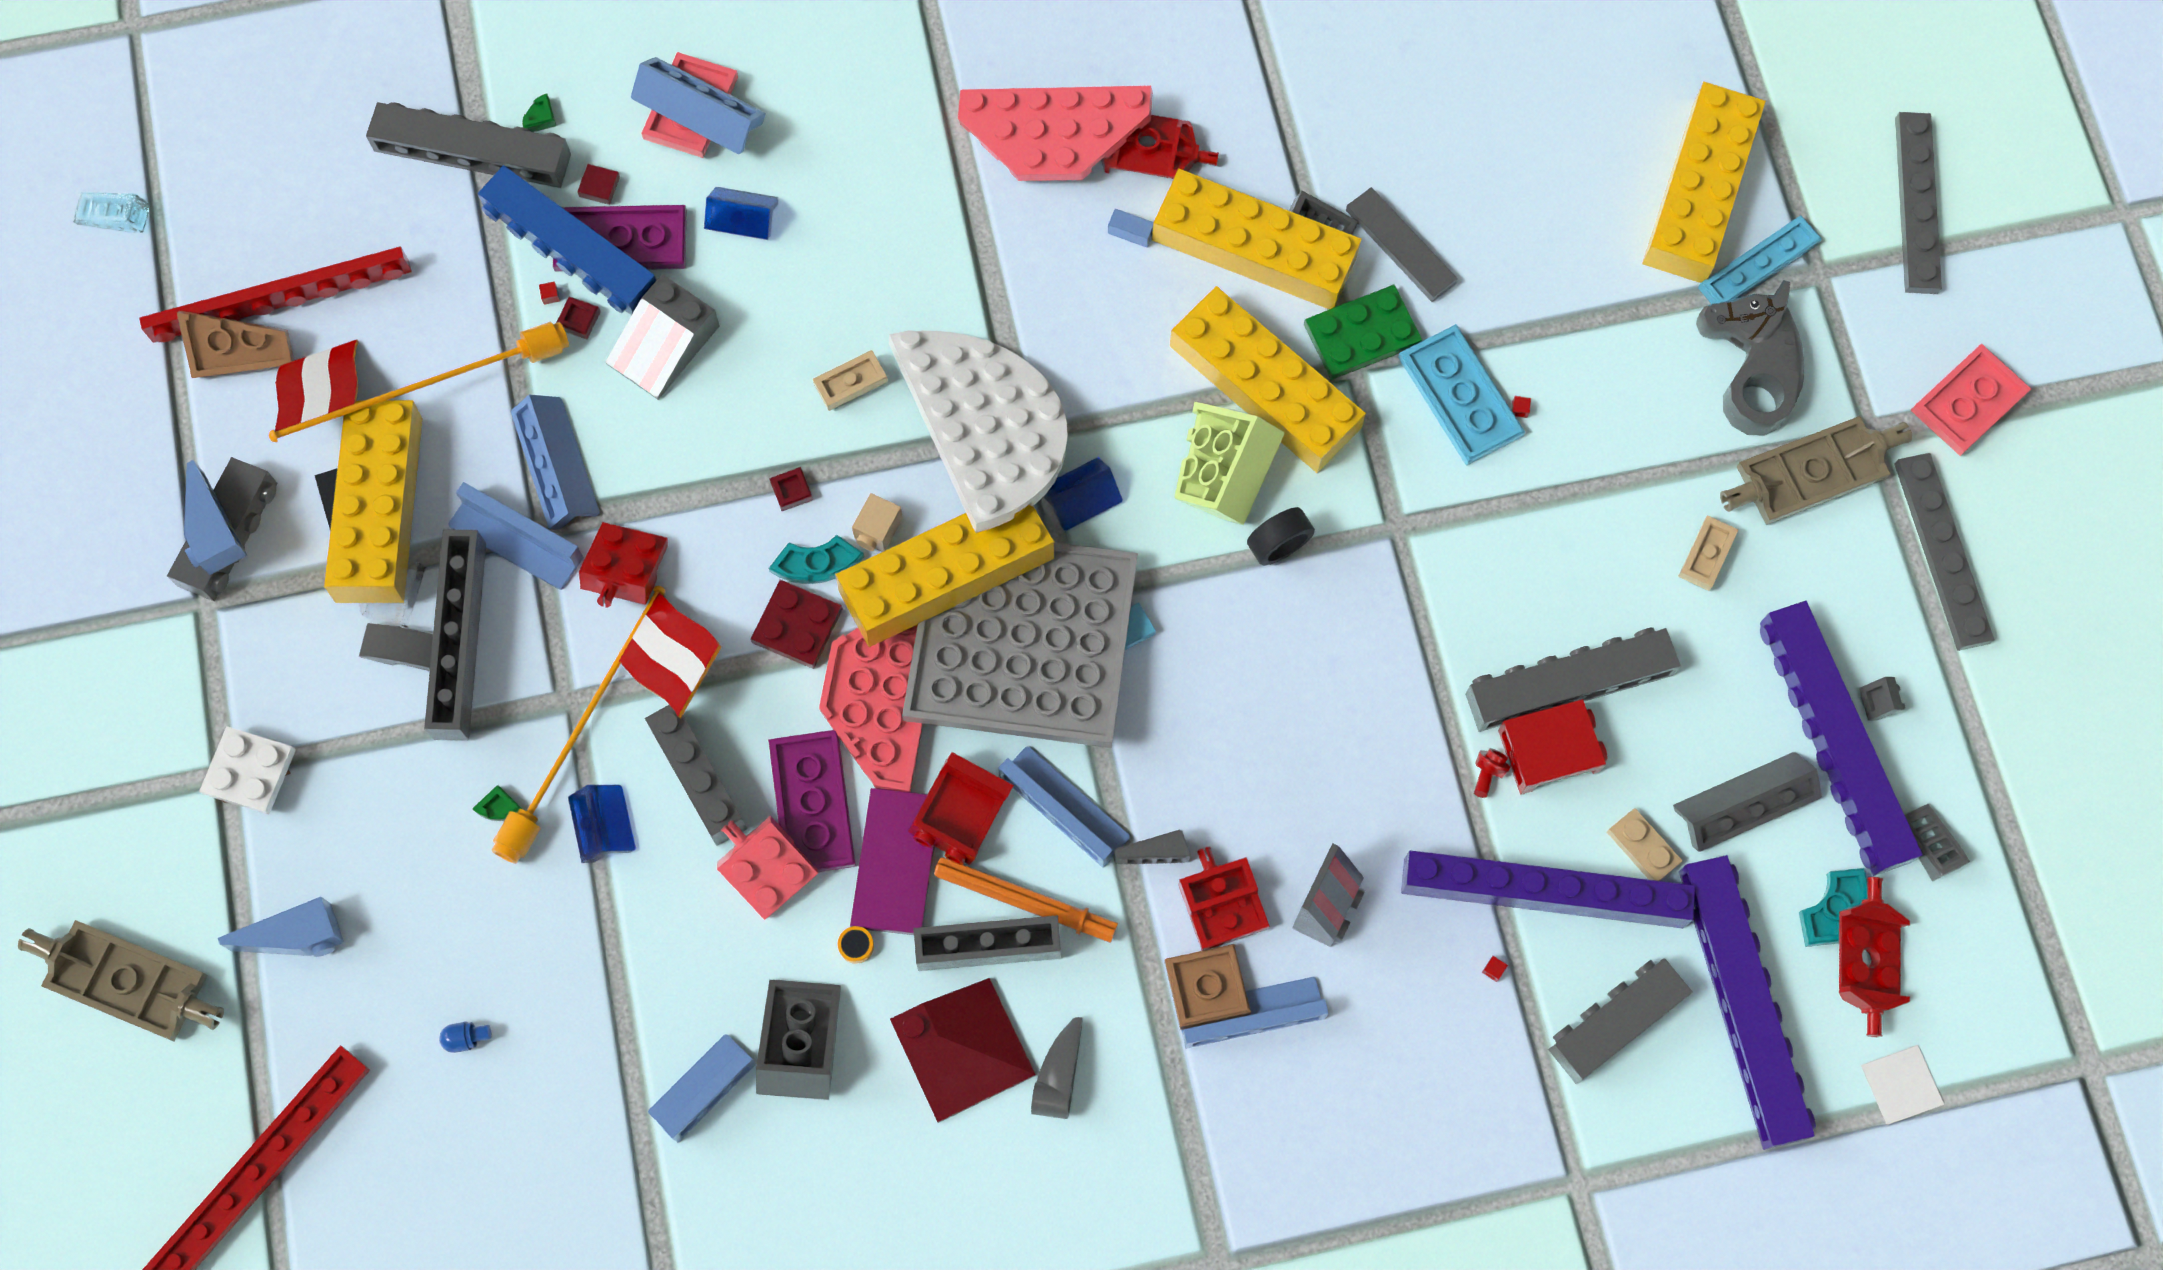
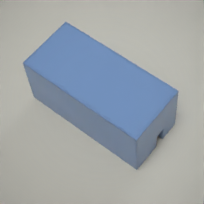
(1130, 228)

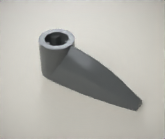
(1057, 1074)

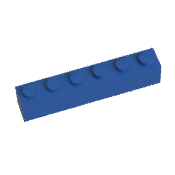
(566, 240)

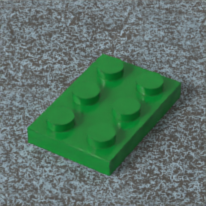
(1362, 332)

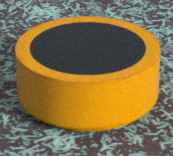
(855, 944)

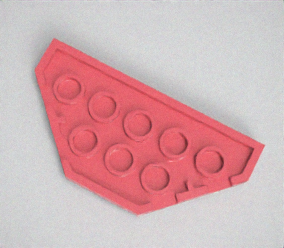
(1054, 130)
(866, 703)

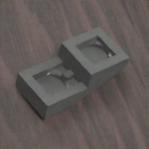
(396, 645)

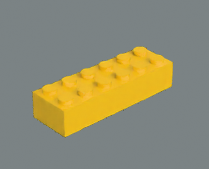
(1704, 182)
(1255, 239)
(1266, 378)
(374, 503)
(940, 571)

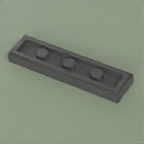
(1401, 244)

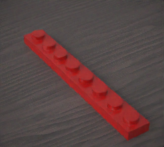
(283, 292)
(261, 1163)

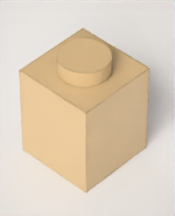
(876, 523)

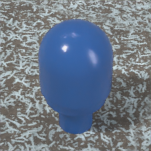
(463, 1036)

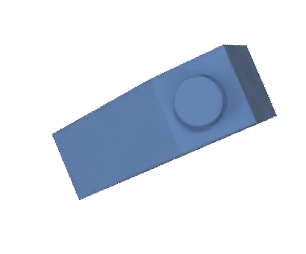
(206, 526)
(297, 931)

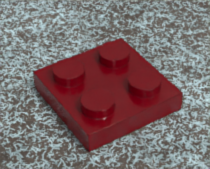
(796, 624)

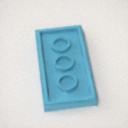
(1461, 394)

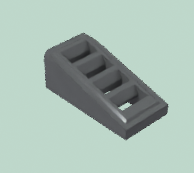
(1324, 211)
(1949, 845)
(1156, 850)

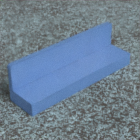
(695, 104)
(554, 460)
(516, 537)
(1063, 805)
(1270, 1009)

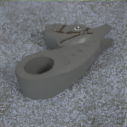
(1773, 359)

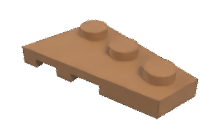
(231, 346)

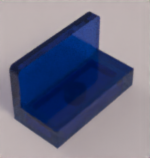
(739, 212)
(1083, 493)
(601, 822)

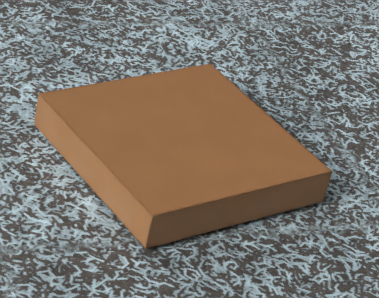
(1207, 987)

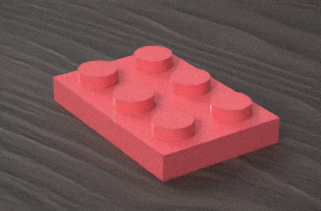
(670, 133)
(1970, 399)

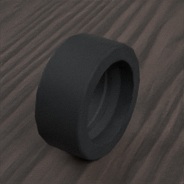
(1280, 536)

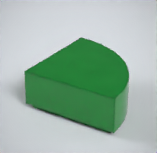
(539, 115)
(496, 805)

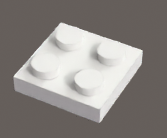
(247, 770)

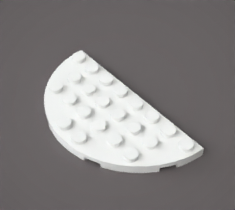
(988, 418)

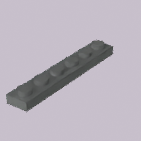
(1918, 203)
(1944, 552)

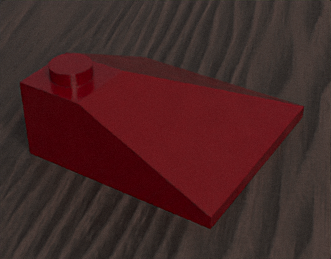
(962, 1048)

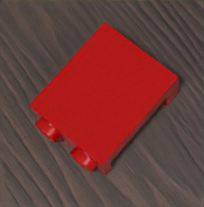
(1552, 745)
(959, 809)

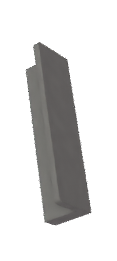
(1749, 800)

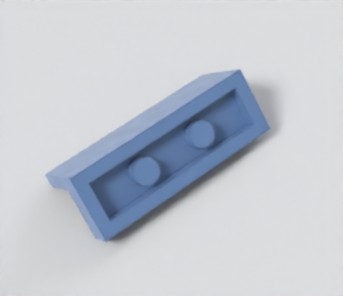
(701, 1087)

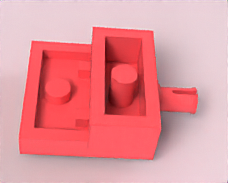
(765, 866)

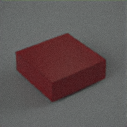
(598, 184)
(578, 317)
(791, 489)

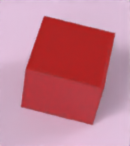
(549, 292)
(1521, 406)
(1494, 968)

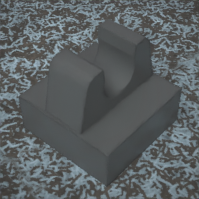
(1881, 698)

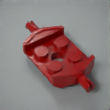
(1173, 149)
(1877, 930)

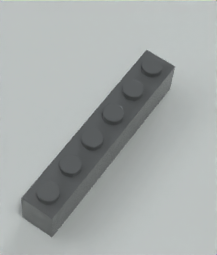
(468, 143)
(455, 635)
(1580, 676)

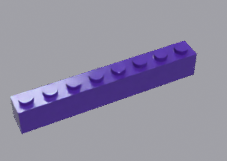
(1839, 739)
(1548, 889)
(1747, 1004)

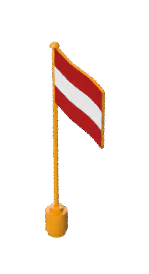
(327, 381)
(662, 654)

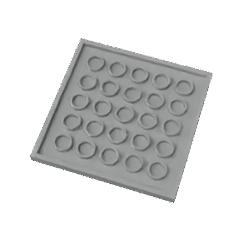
(1030, 653)

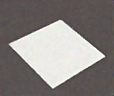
(1902, 1084)

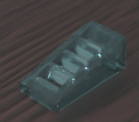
(131, 216)

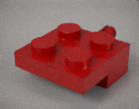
(622, 564)
(1222, 901)

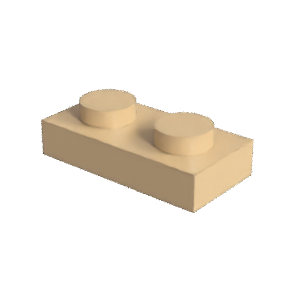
(850, 380)
(1708, 553)
(1644, 846)

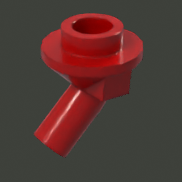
(1491, 764)

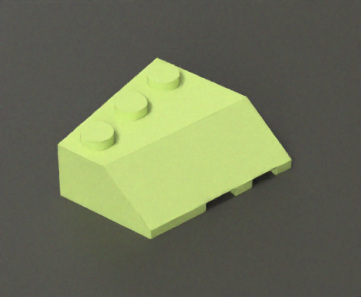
(1226, 461)

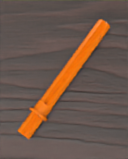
(1026, 899)

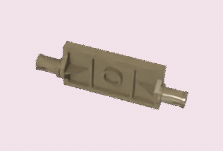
(1815, 469)
(122, 979)

